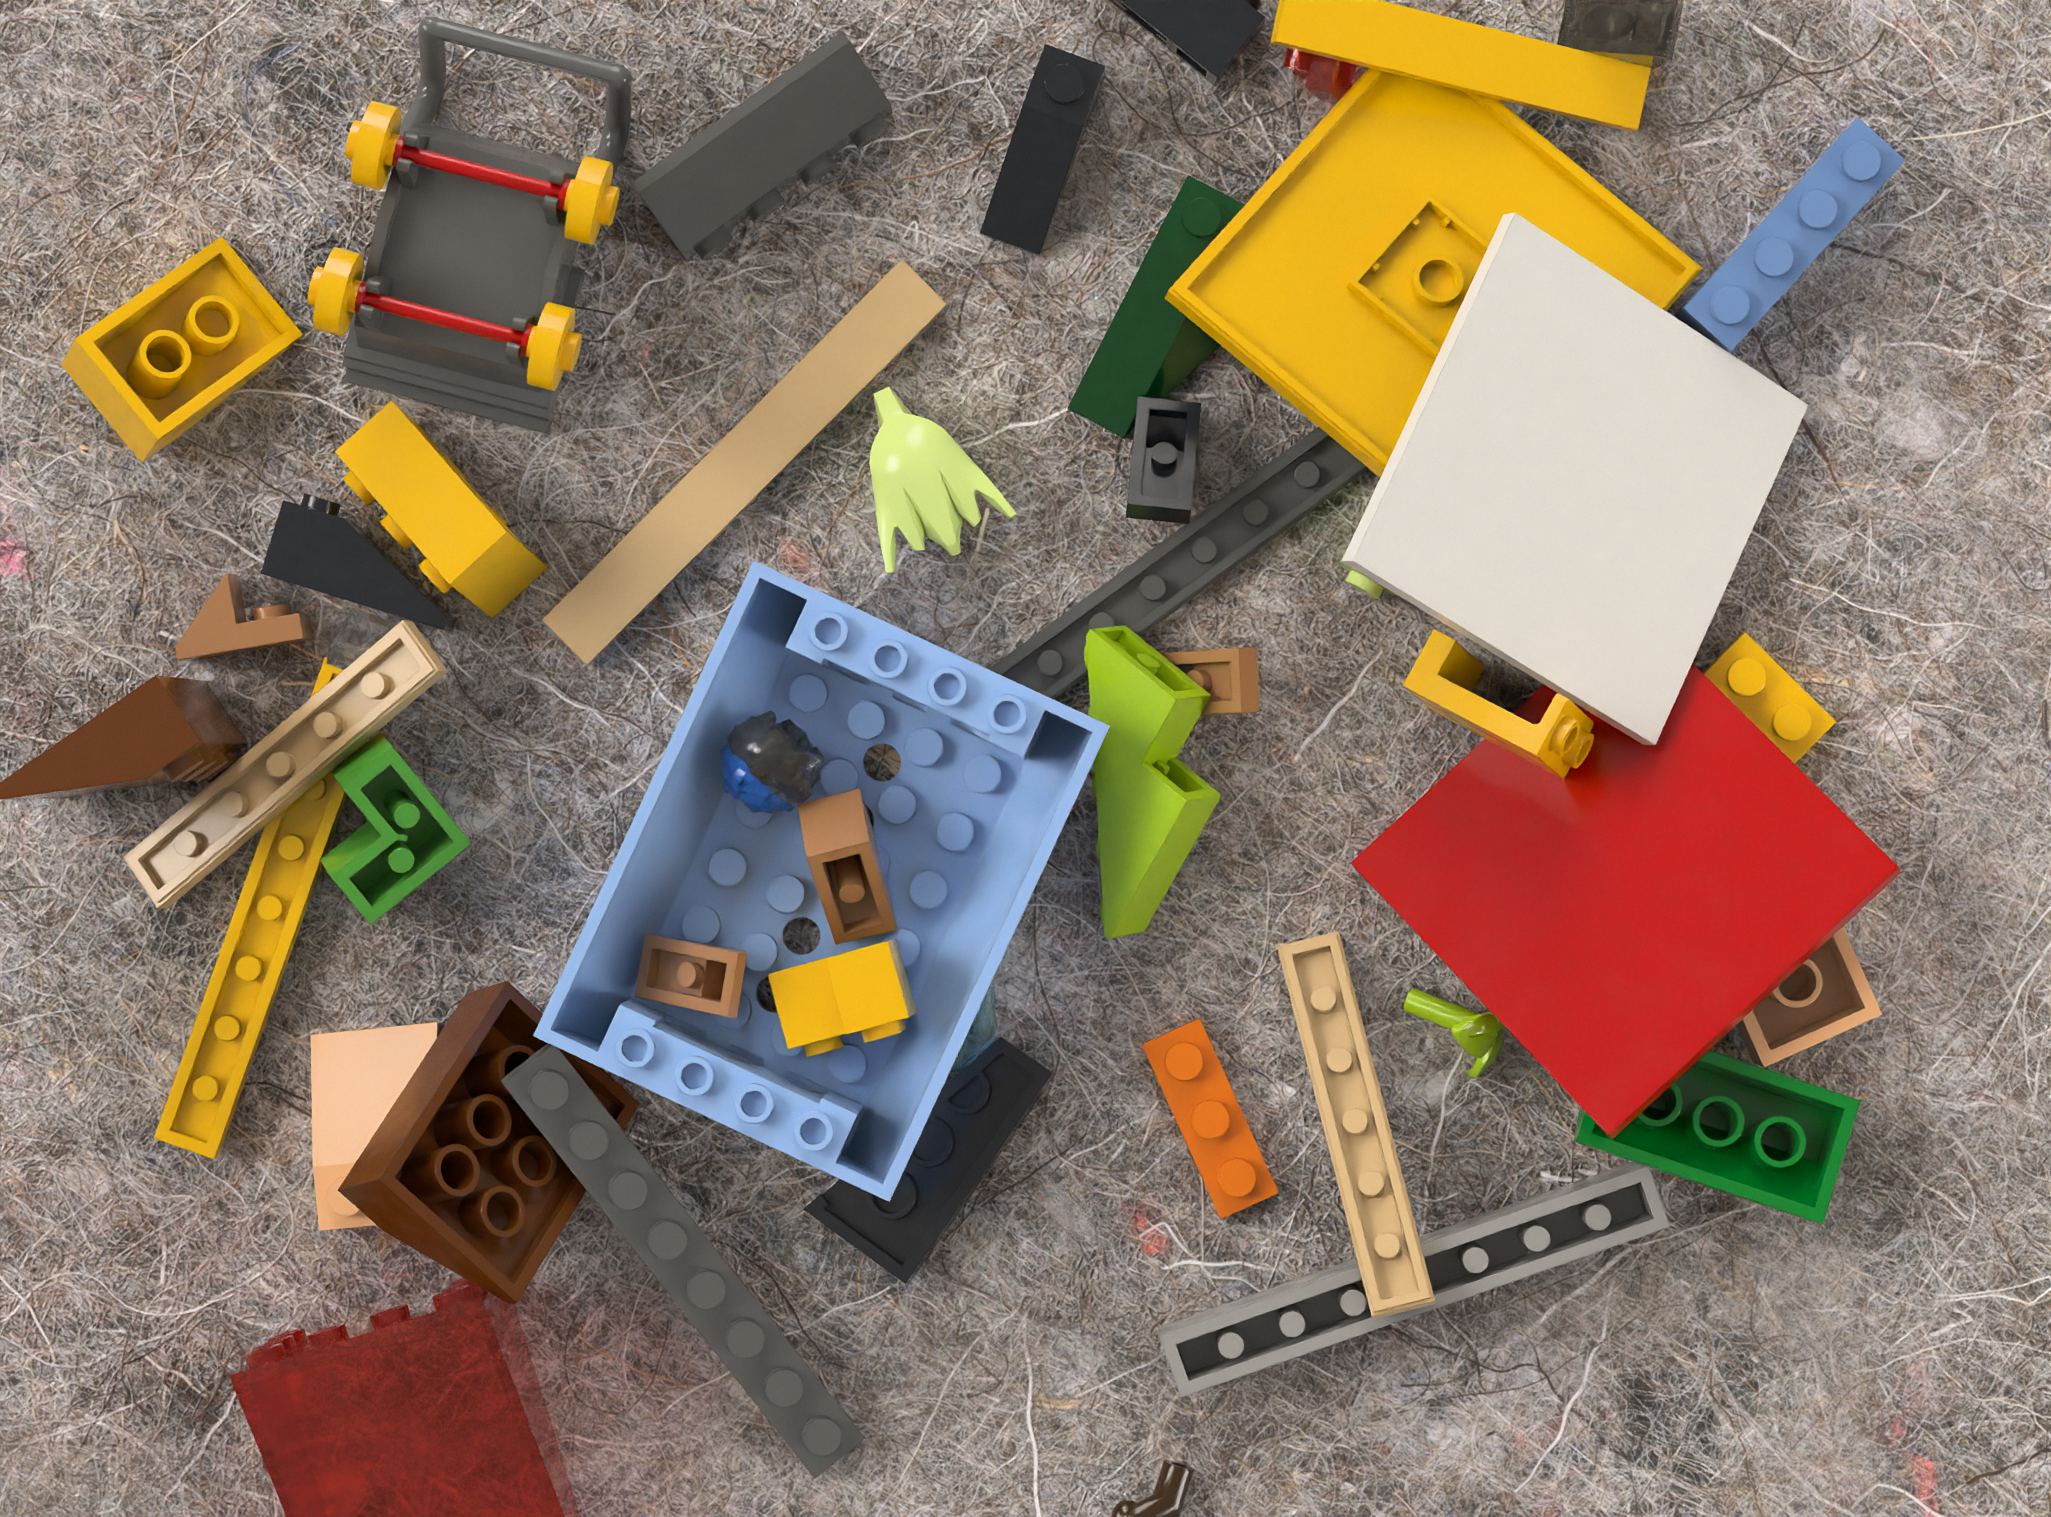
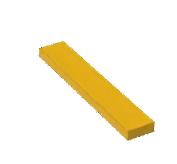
(1467, 58)

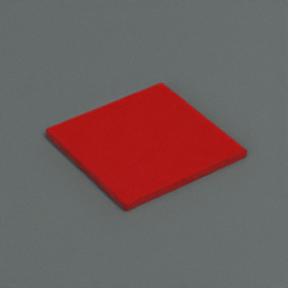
(1635, 898)

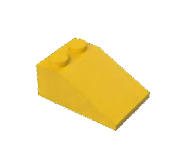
(179, 348)

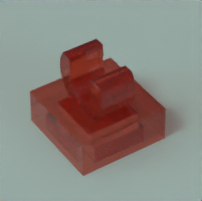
(1326, 77)

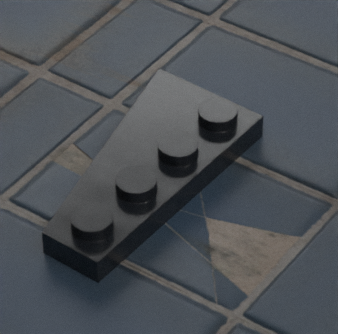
(953, 1154)

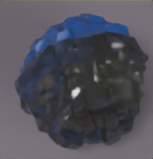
(770, 764)

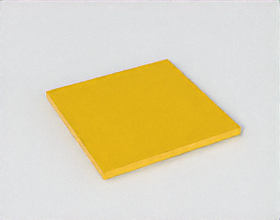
(1371, 237)

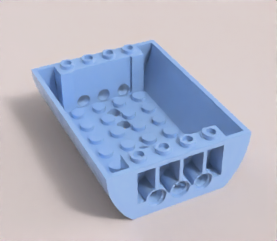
(958, 842)

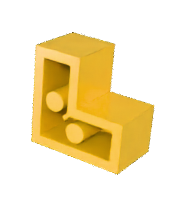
(842, 996)

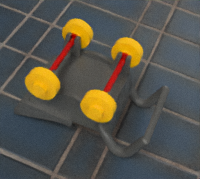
(471, 246)

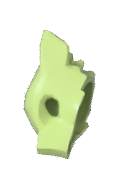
(923, 482)

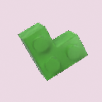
(405, 834)

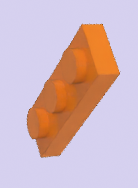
(1210, 1118)

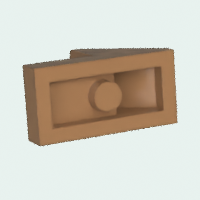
(223, 627)
(1225, 674)
(691, 975)

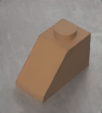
(846, 866)

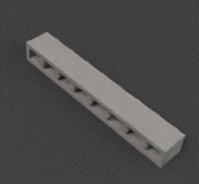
(1459, 1263)

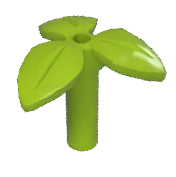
(1473, 1031)

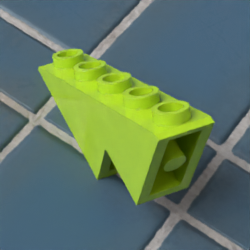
(1144, 795)

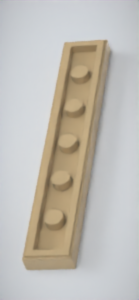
(285, 764)
(1356, 1125)

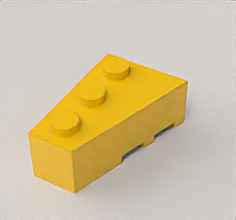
(437, 511)

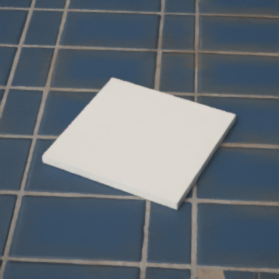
(1576, 480)

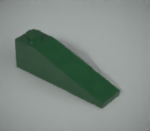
(1149, 340)

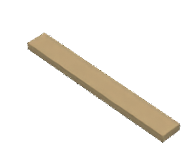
(745, 462)

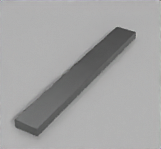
(1187, 560)

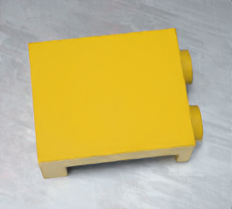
(1444, 683)

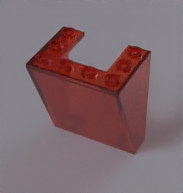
(408, 1416)

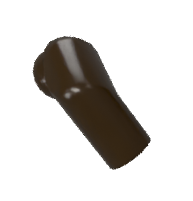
(1167, 1496)

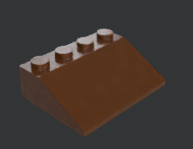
(148, 738)
(463, 1163)

